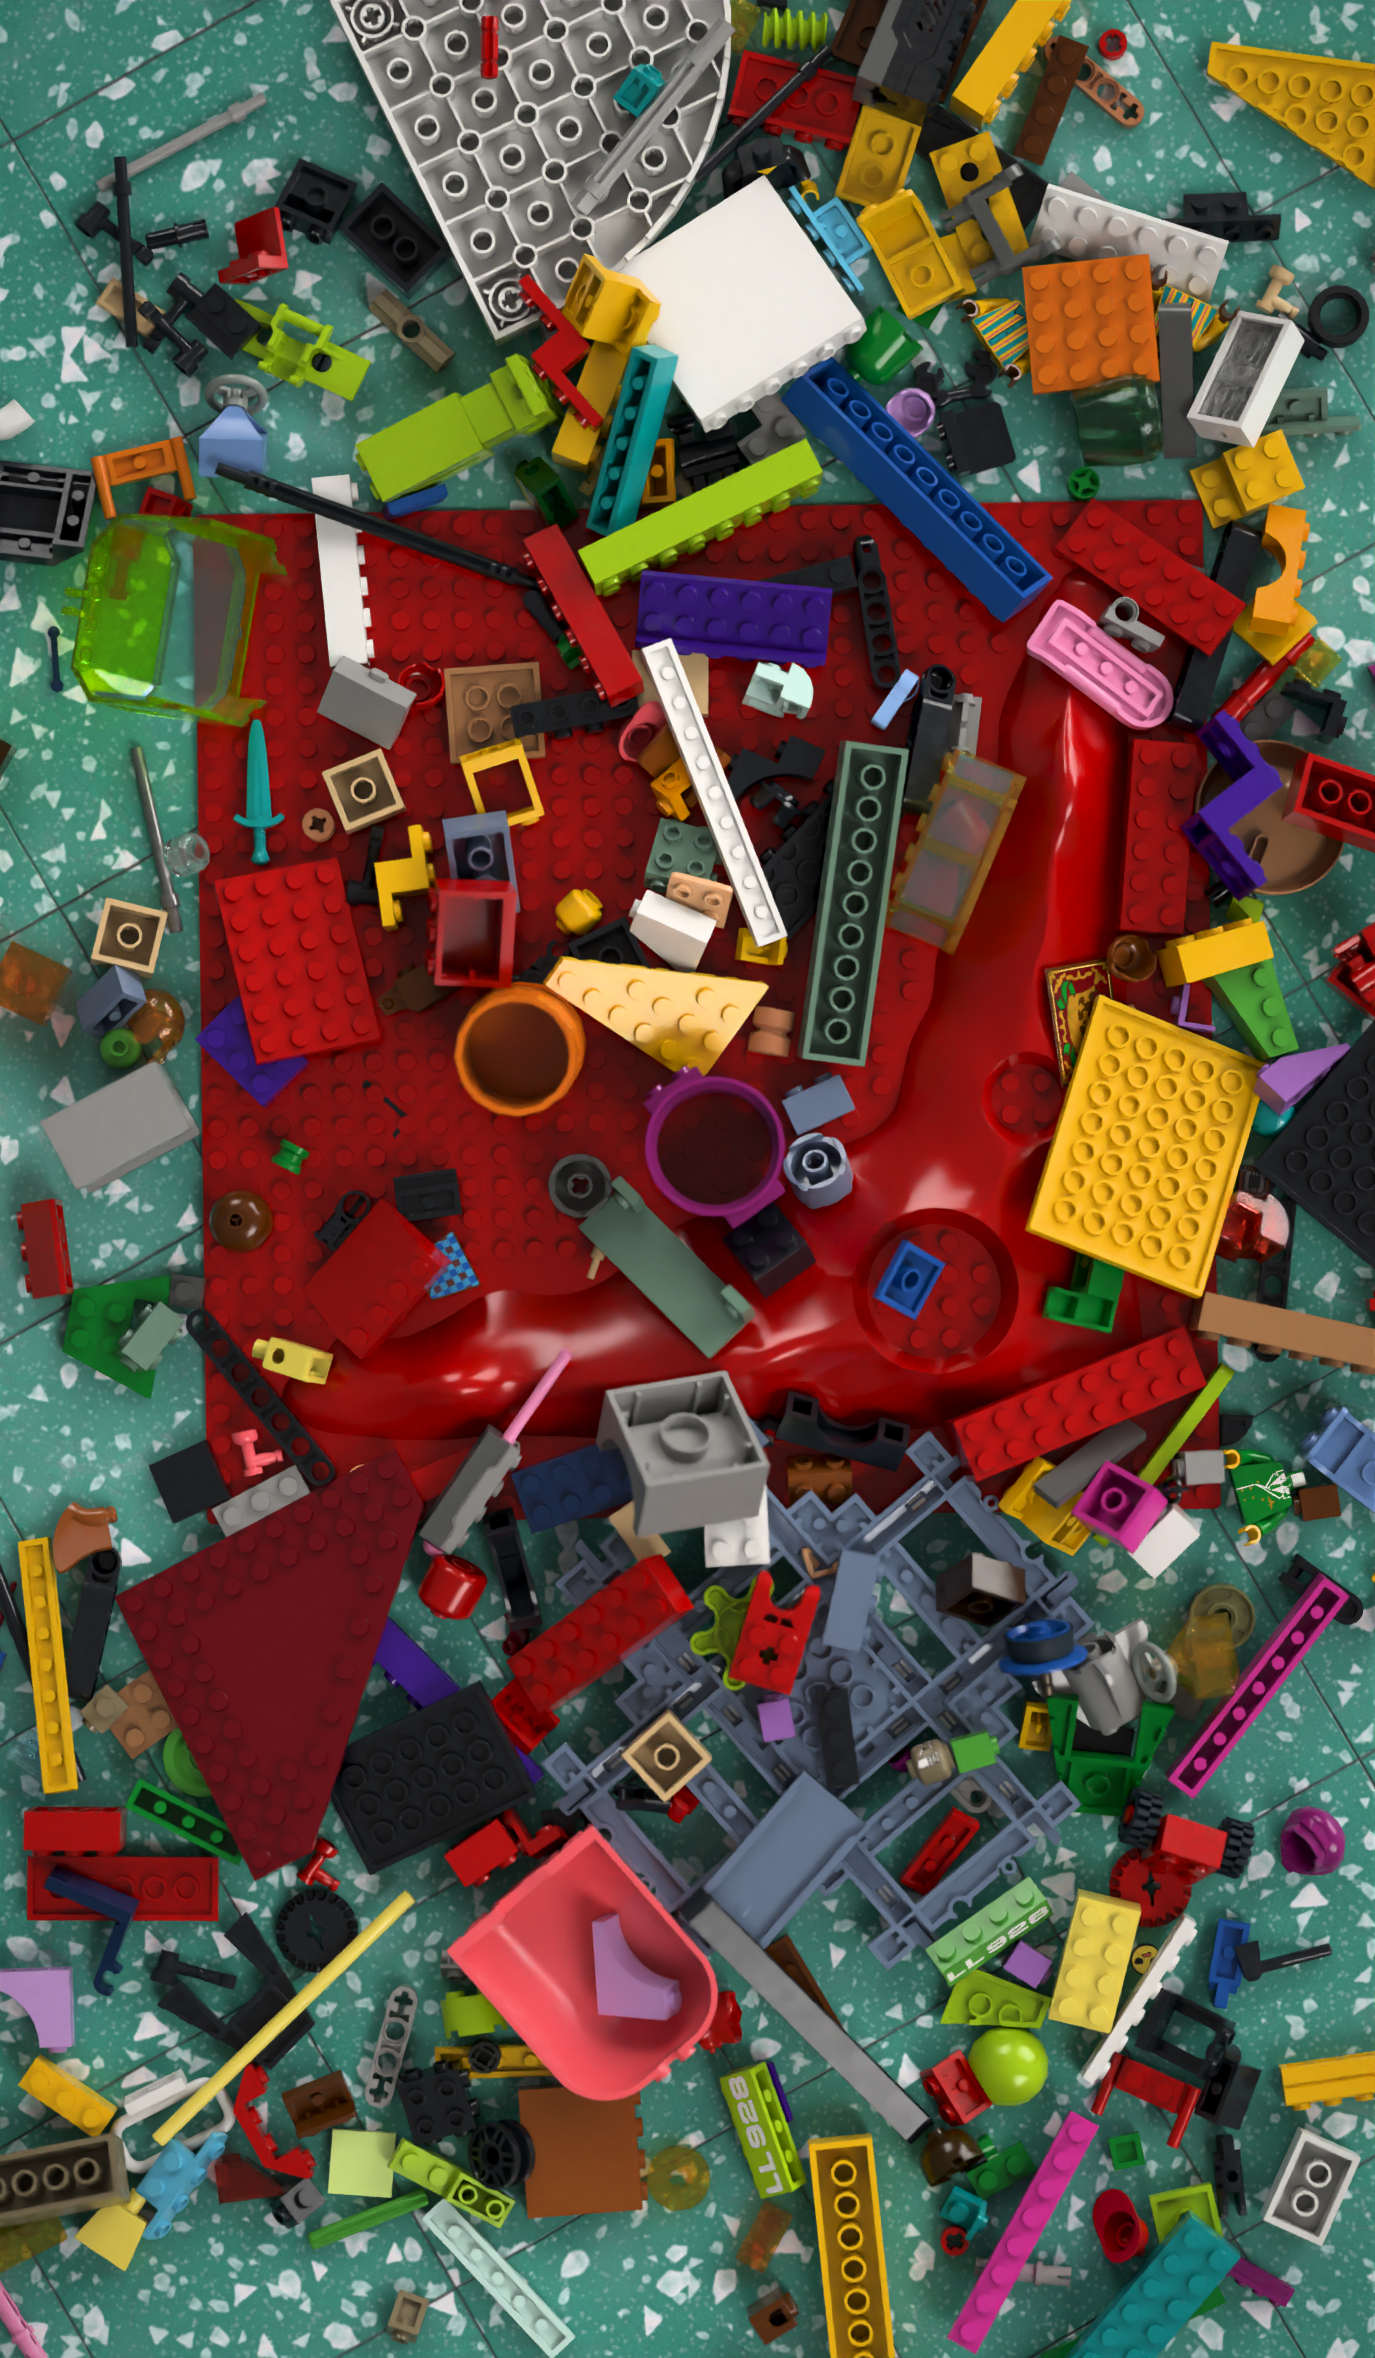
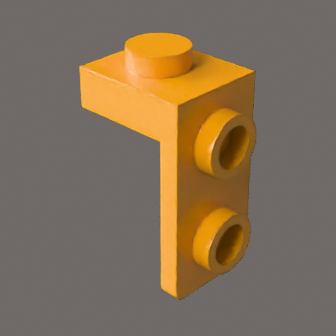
(668, 790)

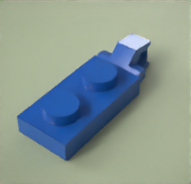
(1224, 1970)

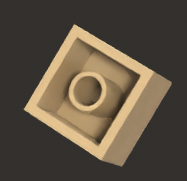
(364, 791)
(129, 937)
(666, 1755)

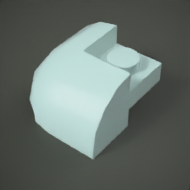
(779, 690)

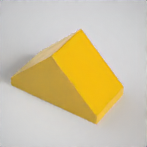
(1035, 1726)

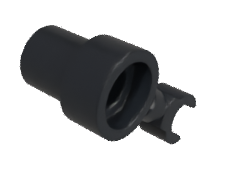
(96, 221)
(185, 295)
(189, 353)
(364, 891)
(169, 1967)

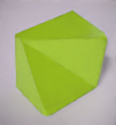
(1244, 909)

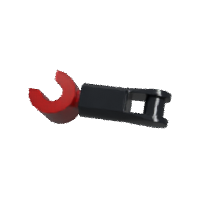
(643, 1799)

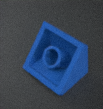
(908, 1279)

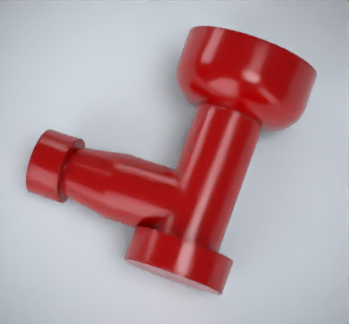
(312, 1870)

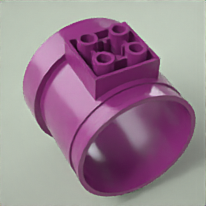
(689, 1084)

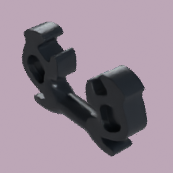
(982, 372)

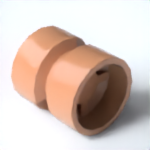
(771, 1031)

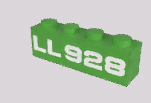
(989, 1931)

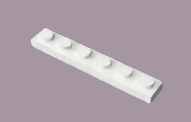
(1146, 1988)

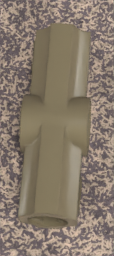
(398, 317)

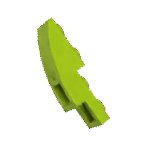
(451, 2182)

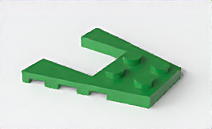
(1103, 1779)

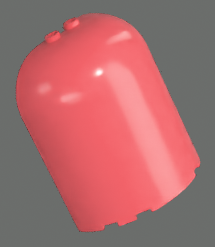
(540, 1970)

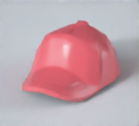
(640, 730)

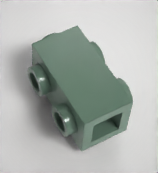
(143, 1345)

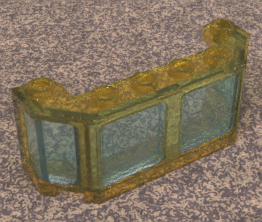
(953, 849)

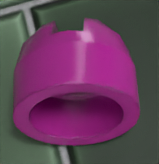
(898, 1761)

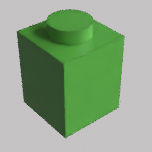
(974, 1750)

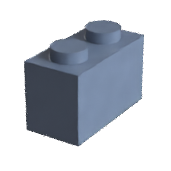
(110, 1001)
(817, 1104)

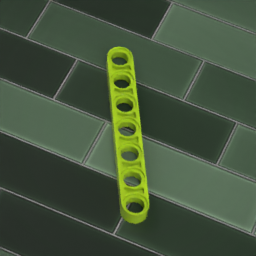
(1181, 1429)

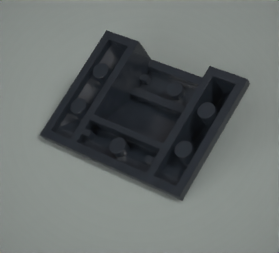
(44, 512)

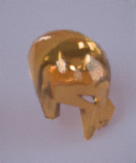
(159, 1018)

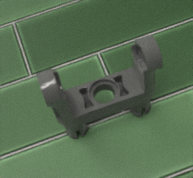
(976, 207)

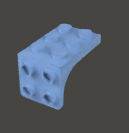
(1344, 1454)

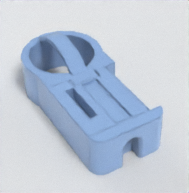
(895, 699)

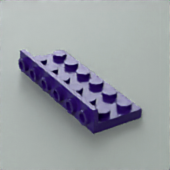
(734, 618)

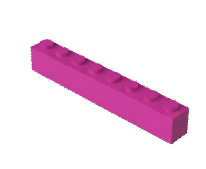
(1256, 1685)
(1022, 2232)

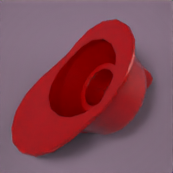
(1119, 2226)

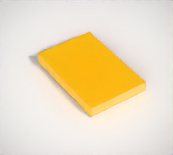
(877, 158)

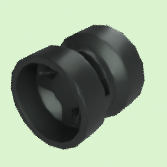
(488, 2052)

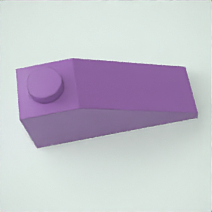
(1295, 1076)

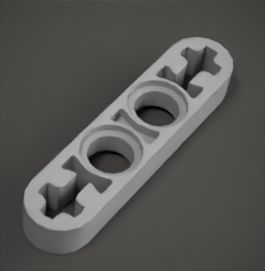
(393, 2046)

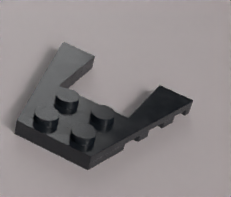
(257, 2011)

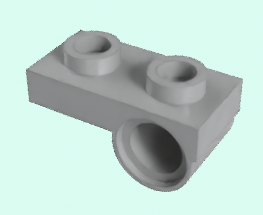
(1140, 636)

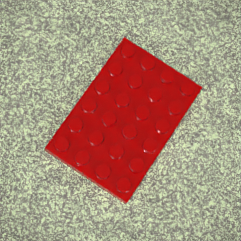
(296, 961)

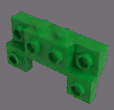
(1091, 1296)

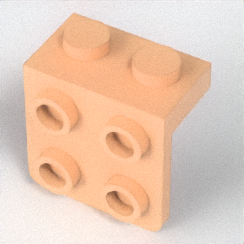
(701, 896)

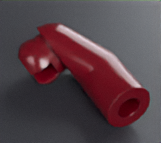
(515, 1640)

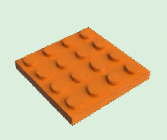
(1090, 322)

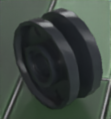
(501, 2154)

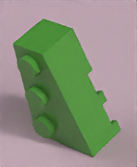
(1256, 1008)

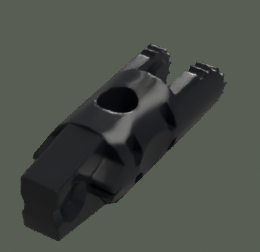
(1227, 2160)

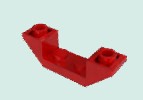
(293, 2161)

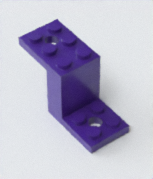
(1252, 784)

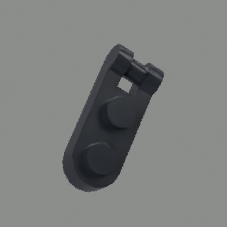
(1348, 1613)

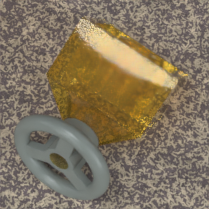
(1198, 1659)

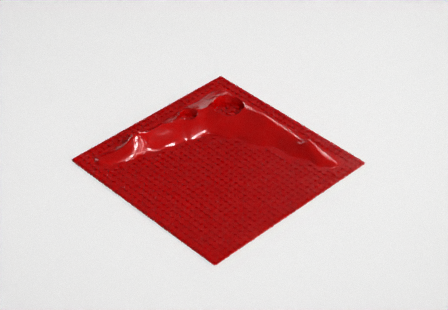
(953, 1078)

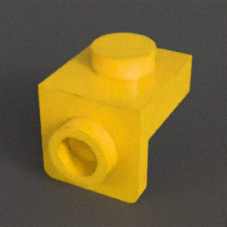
(768, 954)

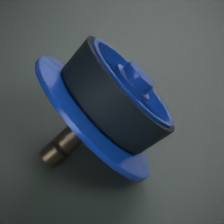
(1040, 1650)

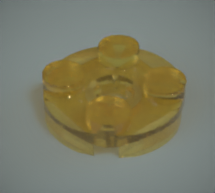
(675, 2196)

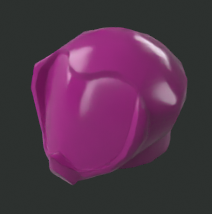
(1311, 1842)

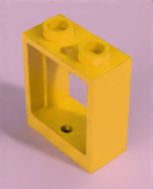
(494, 756)

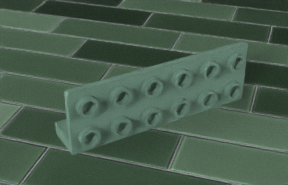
(667, 1270)

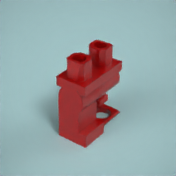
(1362, 973)

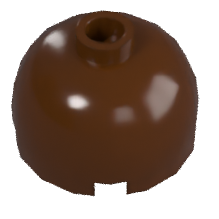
(255, 1217)

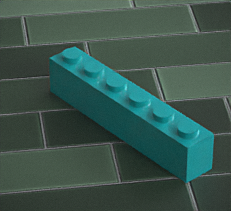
(632, 439)

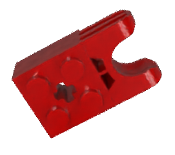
(775, 1627)

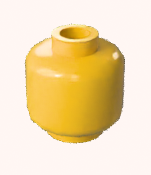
(578, 912)

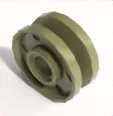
(1228, 1597)

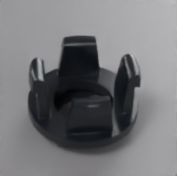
(787, 809)

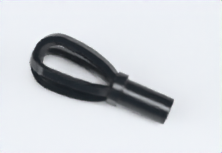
(1165, 1490)

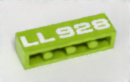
(762, 2130)

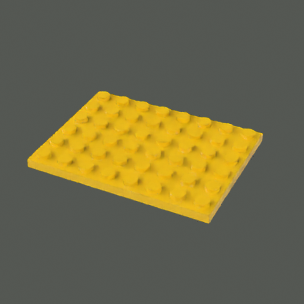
(1147, 1147)

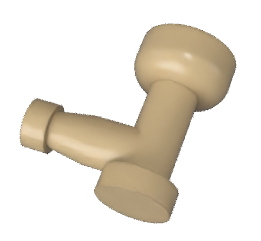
(1270, 300)

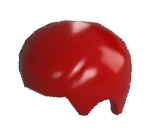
(425, 682)

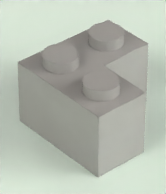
(776, 430)

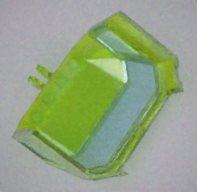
(169, 617)

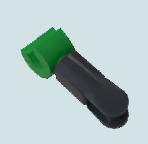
(542, 613)

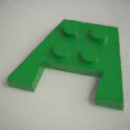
(101, 1317)

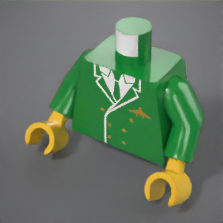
(1261, 1490)

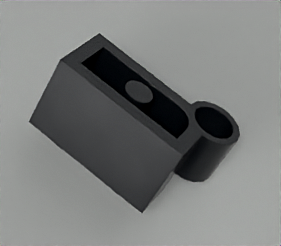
(1229, 2092)

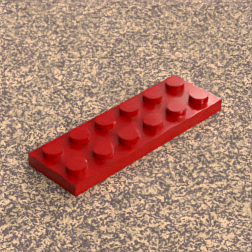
(1151, 576)
(165, 1885)

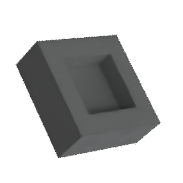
(187, 1291)

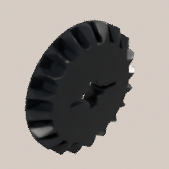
(295, 1922)

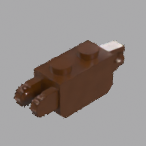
(414, 991)

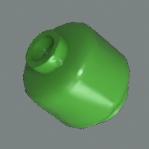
(120, 1048)

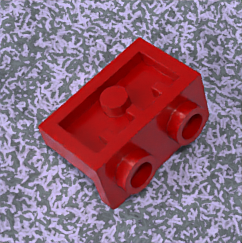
(955, 2089)

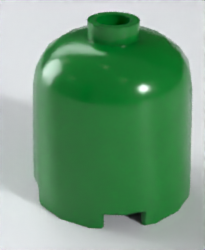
(880, 350)

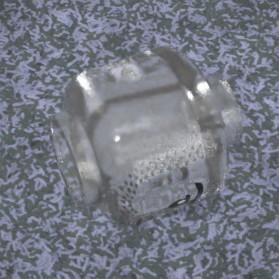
(186, 854)

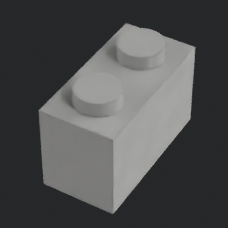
(1198, 1466)

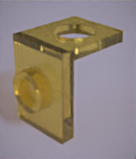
(743, 19)

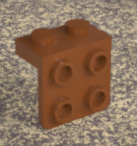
(663, 753)

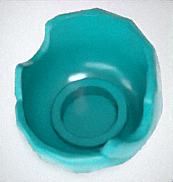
(1268, 1122)

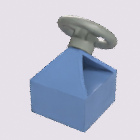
(234, 434)

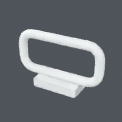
(160, 2096)

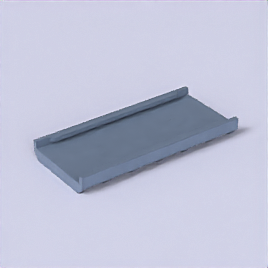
(785, 1858)

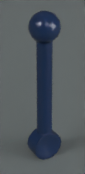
(56, 685)

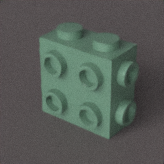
(681, 850)

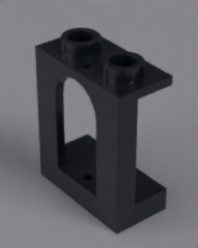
(1158, 2019)

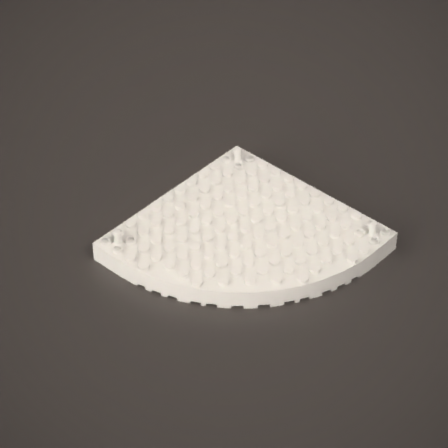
(518, 148)

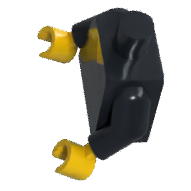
(768, 157)

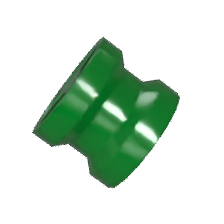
(1086, 479)
(290, 1156)

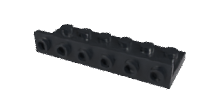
(797, 861)

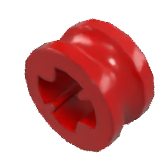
(1113, 33)
(954, 2250)

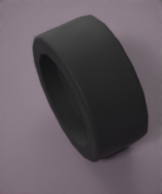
(1338, 292)

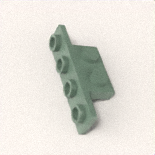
(1306, 413)

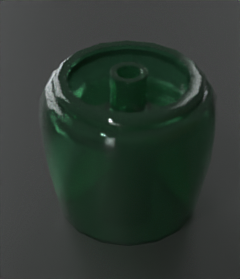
(1119, 422)

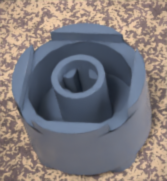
(818, 1170)

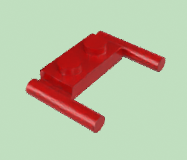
(1152, 2087)

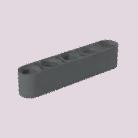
(1177, 379)

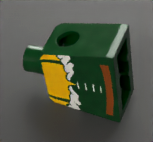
(539, 479)

